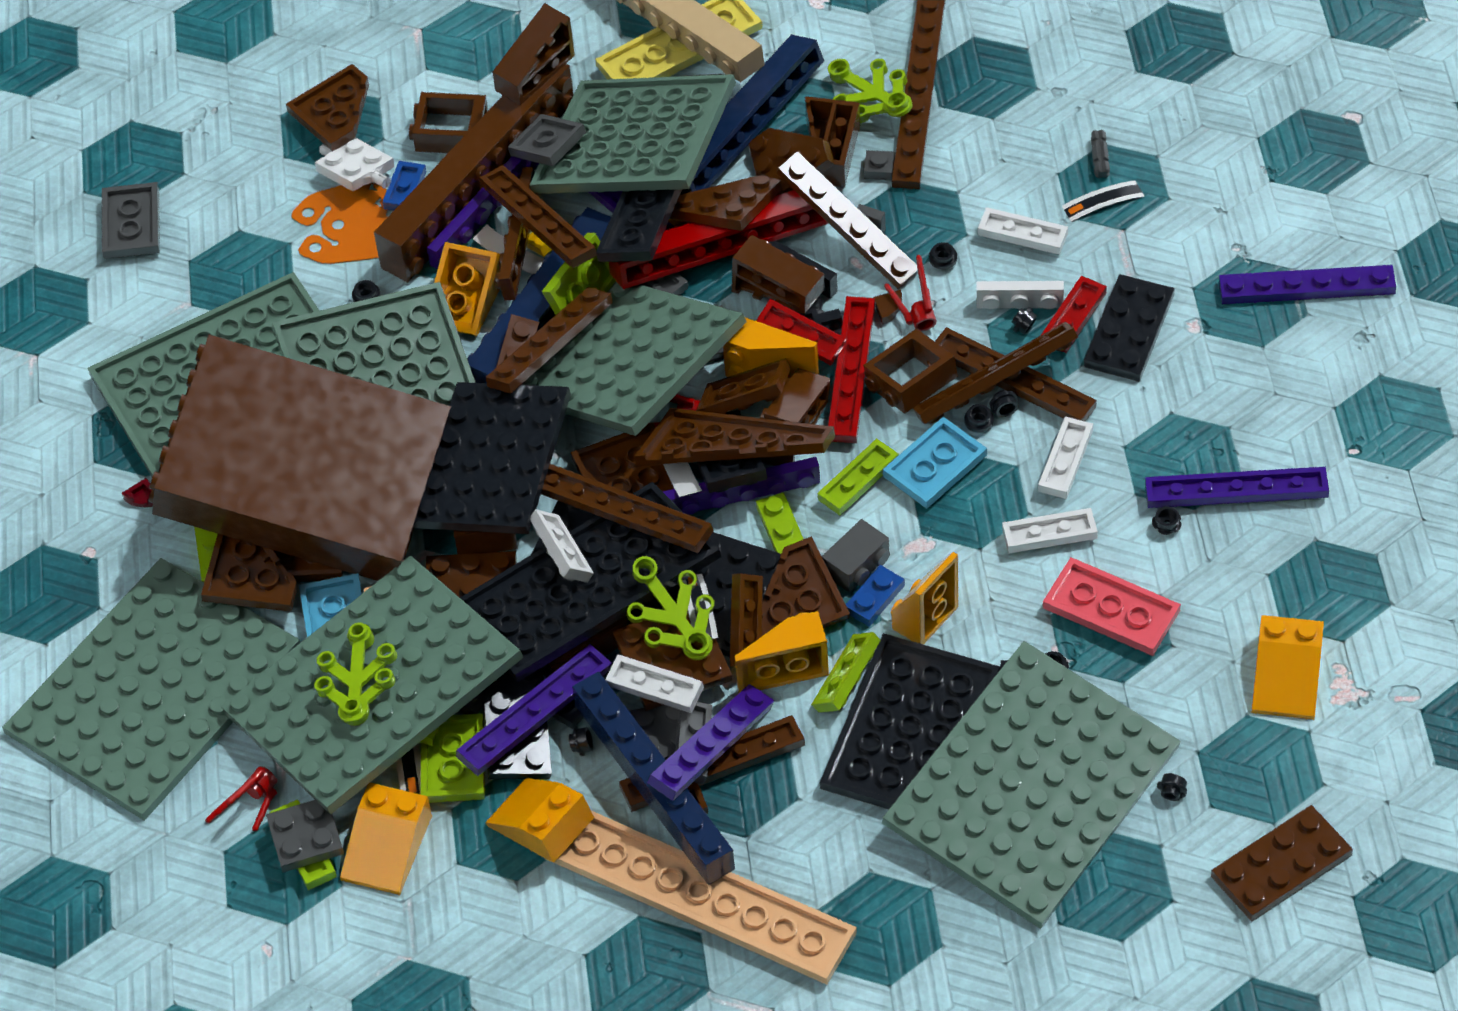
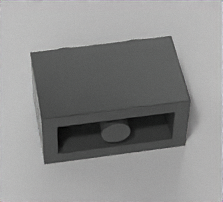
(857, 555)

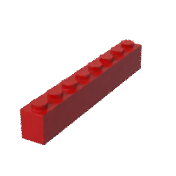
(700, 243)

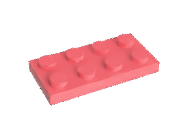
(1111, 606)

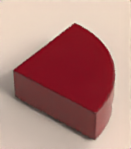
(138, 494)

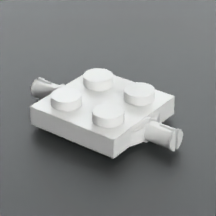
(355, 165)

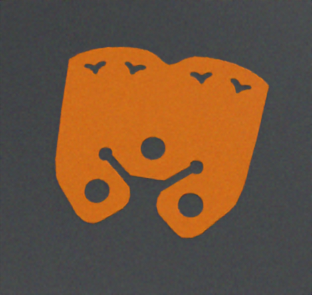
(360, 221)

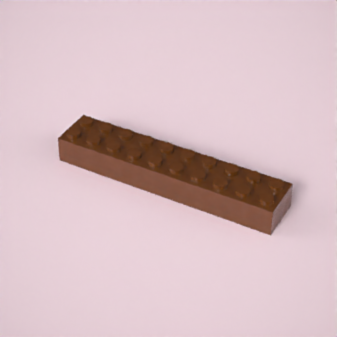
(455, 179)

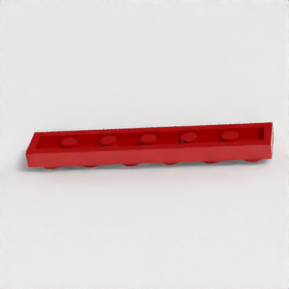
(850, 371)

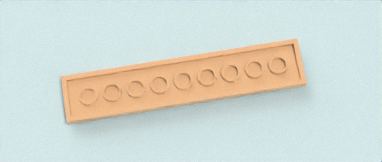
(727, 907)

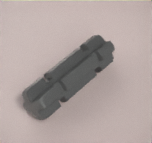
(1100, 154)

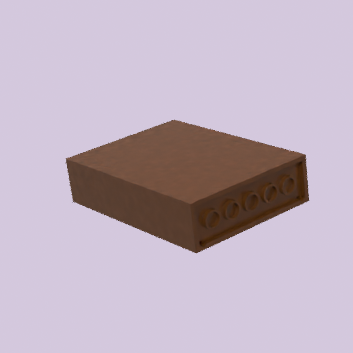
(298, 459)

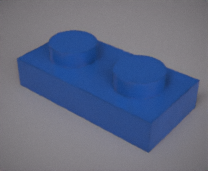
(403, 182)
(875, 595)

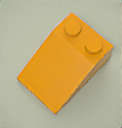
(468, 284)
(761, 344)
(928, 602)
(785, 654)
(1287, 667)
(542, 817)
(385, 838)

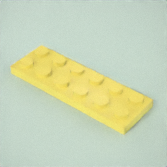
(660, 55)

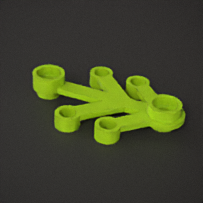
(894, 104)
(674, 613)
(355, 707)

